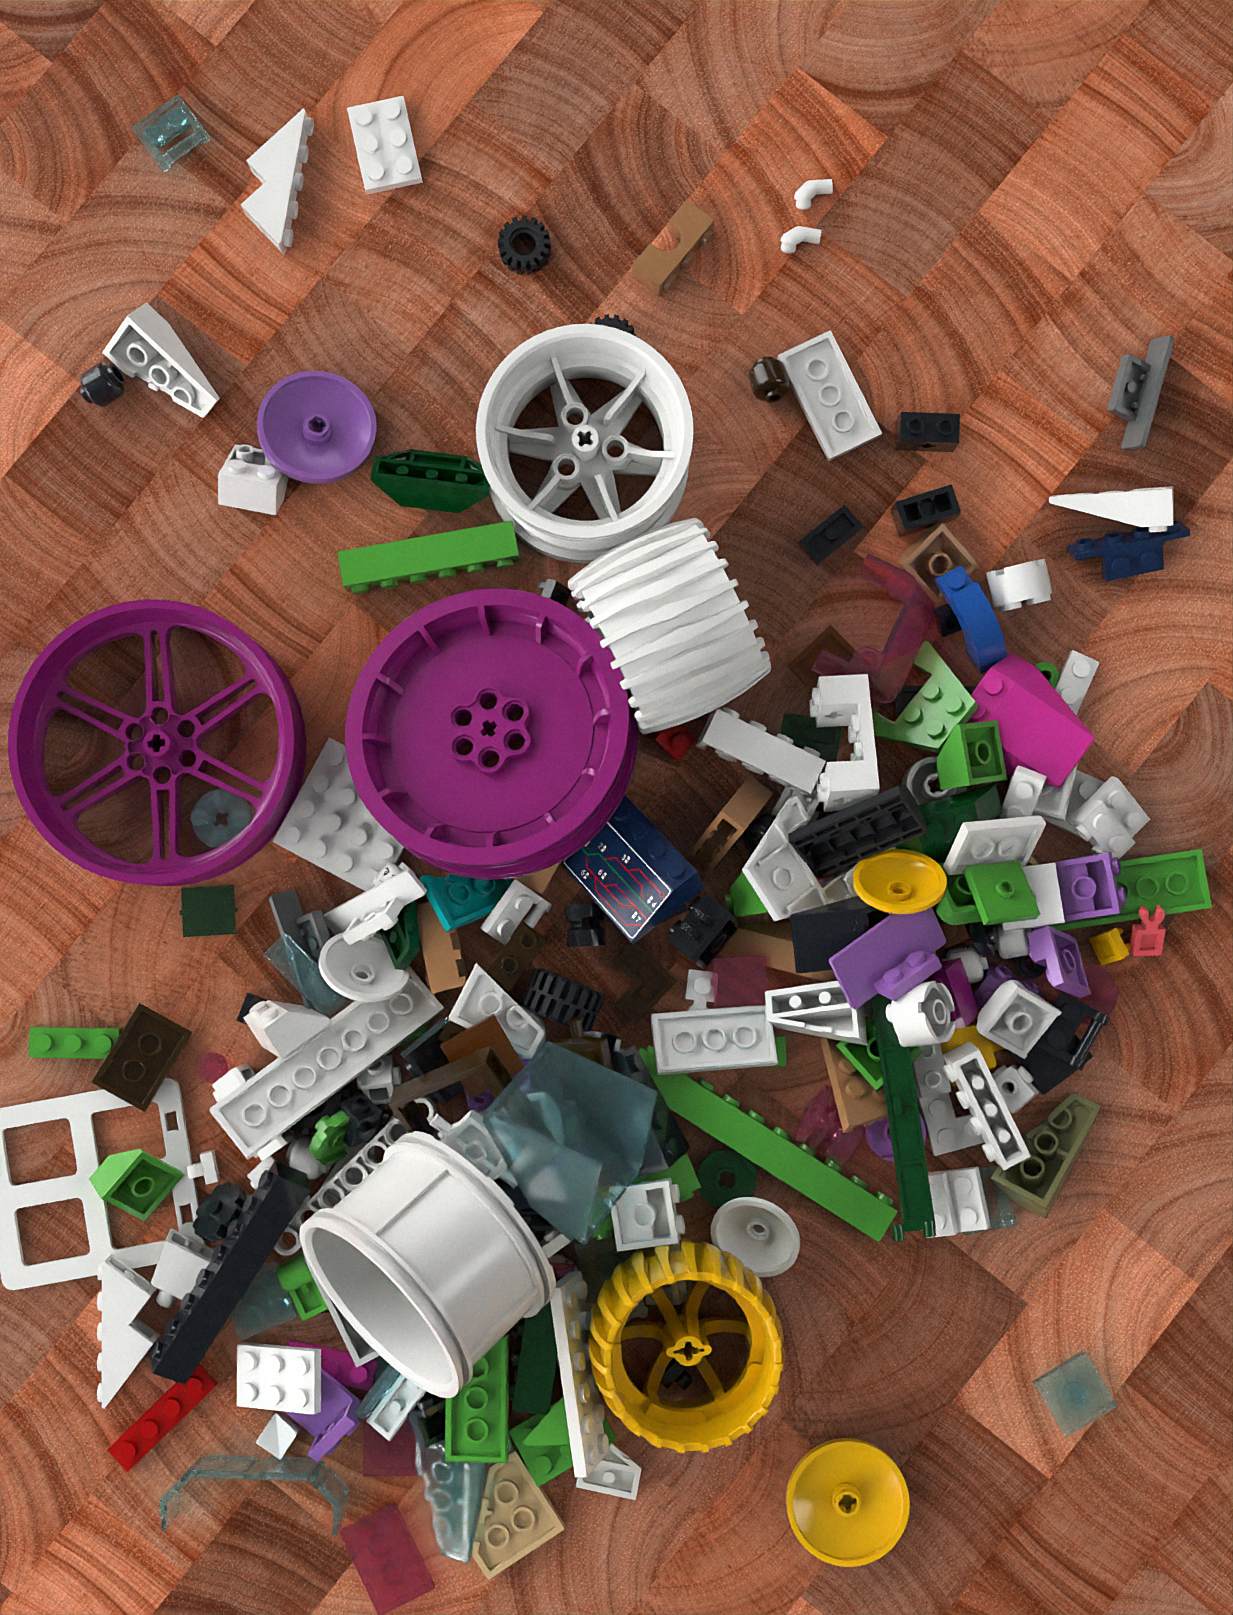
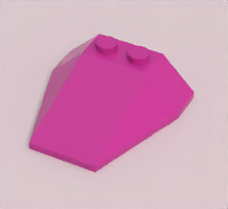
(1032, 720)

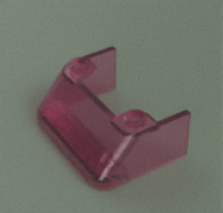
(890, 667)

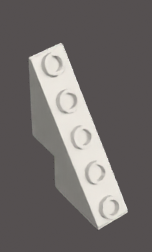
(279, 169)
(122, 1334)

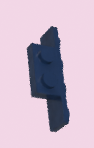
(1128, 552)

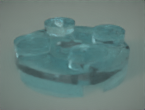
(205, 812)

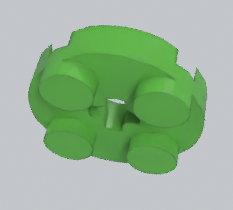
(328, 1141)

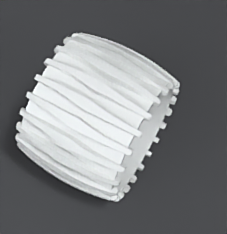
(672, 624)

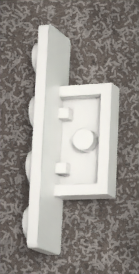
(374, 908)

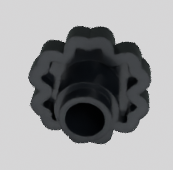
(219, 1211)

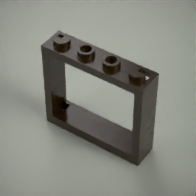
(482, 1062)

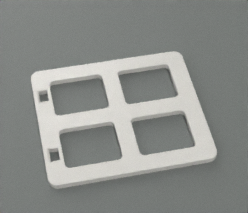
(80, 1111)

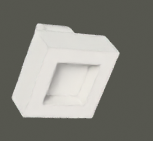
(207, 1167)

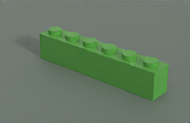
(428, 557)

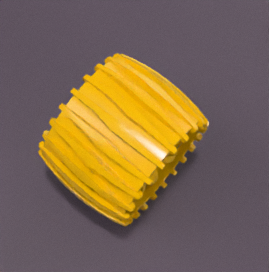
(730, 1406)

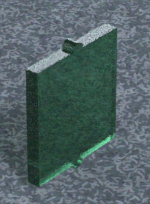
(208, 911)

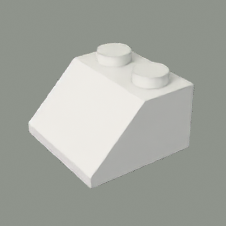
(283, 1026)

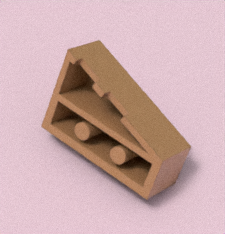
(441, 952)

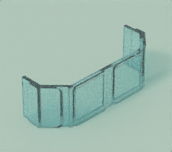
(272, 1468)

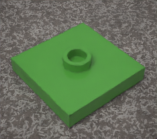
(1001, 892)

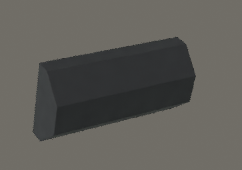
(859, 831)

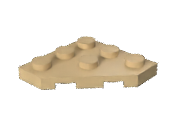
(512, 1517)

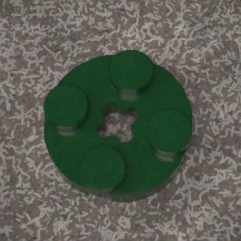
(730, 1162)

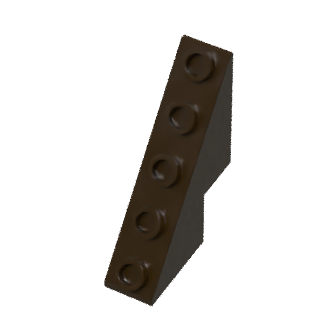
(507, 967)

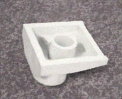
(1015, 1017)

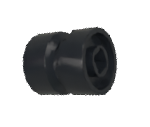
(589, 935)

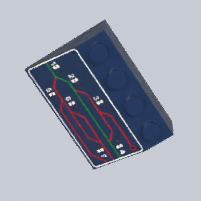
(633, 872)

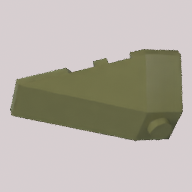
(1053, 1152)

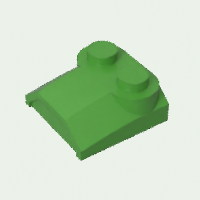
(957, 903)

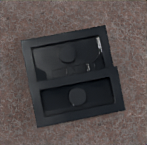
(1047, 1069)

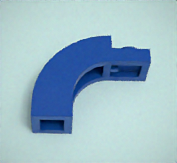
(976, 617)

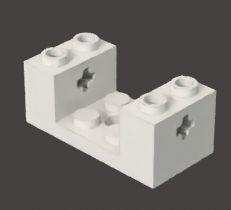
(847, 702)

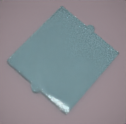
(440, 1025)

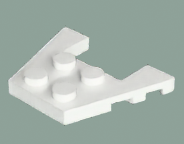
(782, 876)

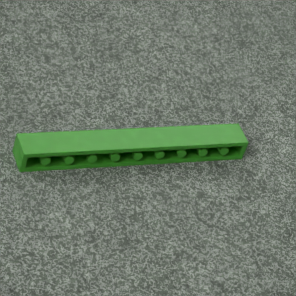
(773, 1150)

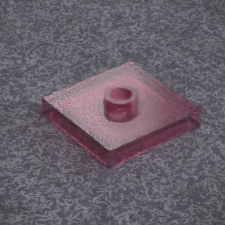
(389, 1457)

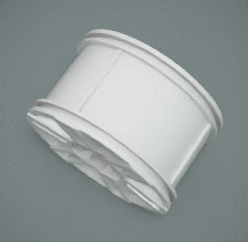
(428, 1262)

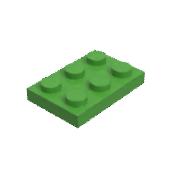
(550, 1460)

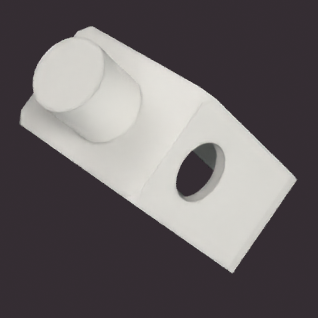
(179, 1267)

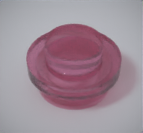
(212, 1067)

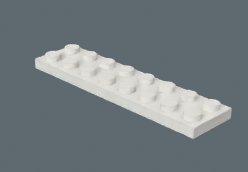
(322, 1066)

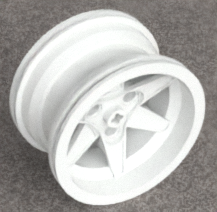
(551, 362)

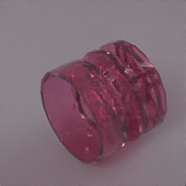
(823, 1122)

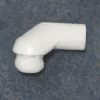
(809, 190)
(798, 235)

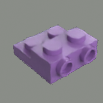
(1090, 886)
(1061, 957)

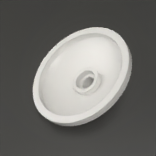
(361, 969)
(763, 1248)

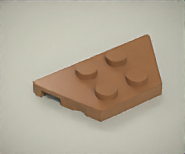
(854, 1097)

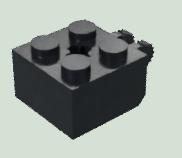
(703, 930)

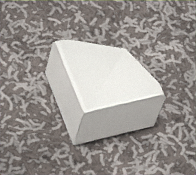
(278, 1435)

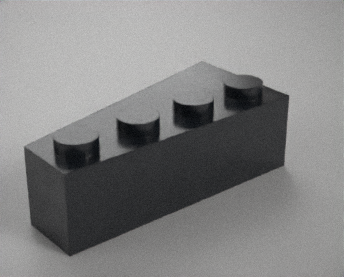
(665, 1138)

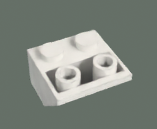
(251, 481)

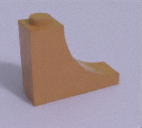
(728, 826)

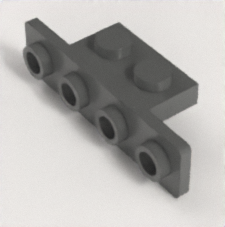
(1138, 390)
(306, 930)

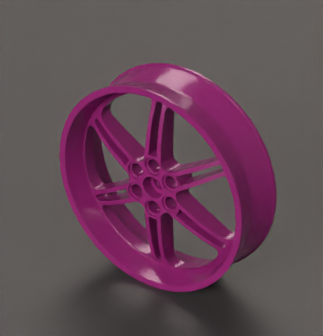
(41, 697)

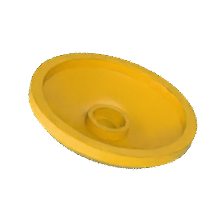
(900, 881)

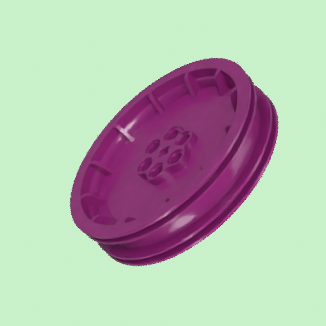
(537, 799)

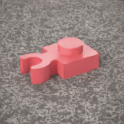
(1148, 936)

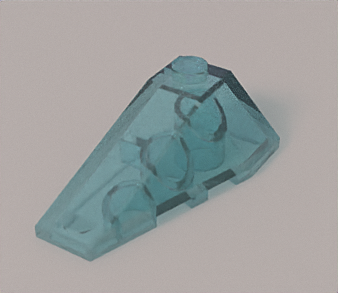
(454, 1498)

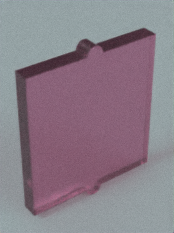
(739, 980)

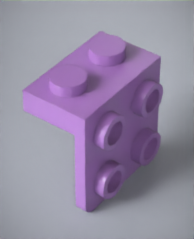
(333, 1421)

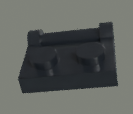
(1062, 1029)

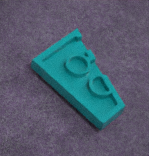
(463, 899)

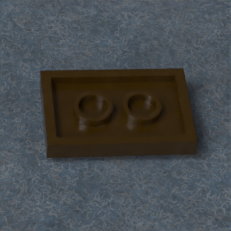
(142, 1057)

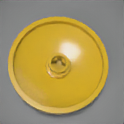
(847, 1502)

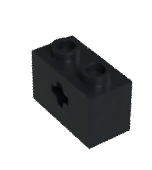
(927, 431)
(925, 510)

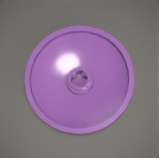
(316, 427)

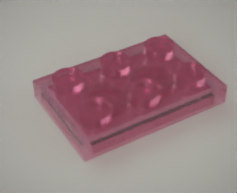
(387, 1559)

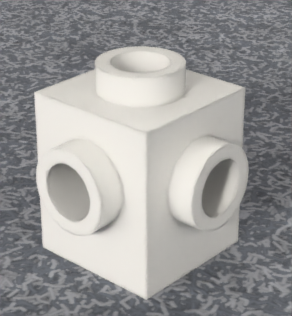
(382, 1076)
(1023, 1088)

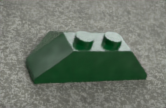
(430, 480)
(946, 817)

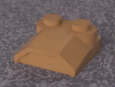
(933, 556)

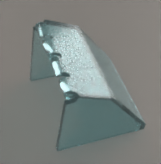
(571, 1136)

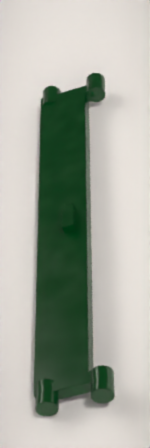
(903, 1127)

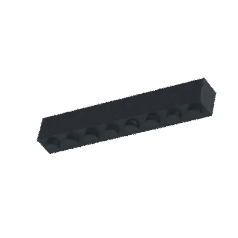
(229, 1273)

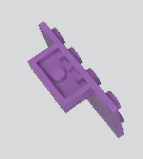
(889, 957)

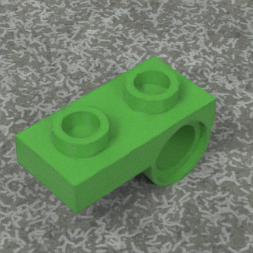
(299, 1282)

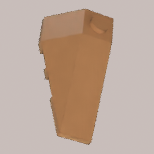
(775, 943)

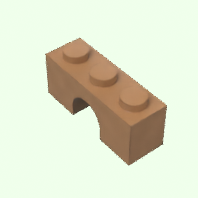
(659, 268)

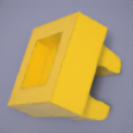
(1109, 946)

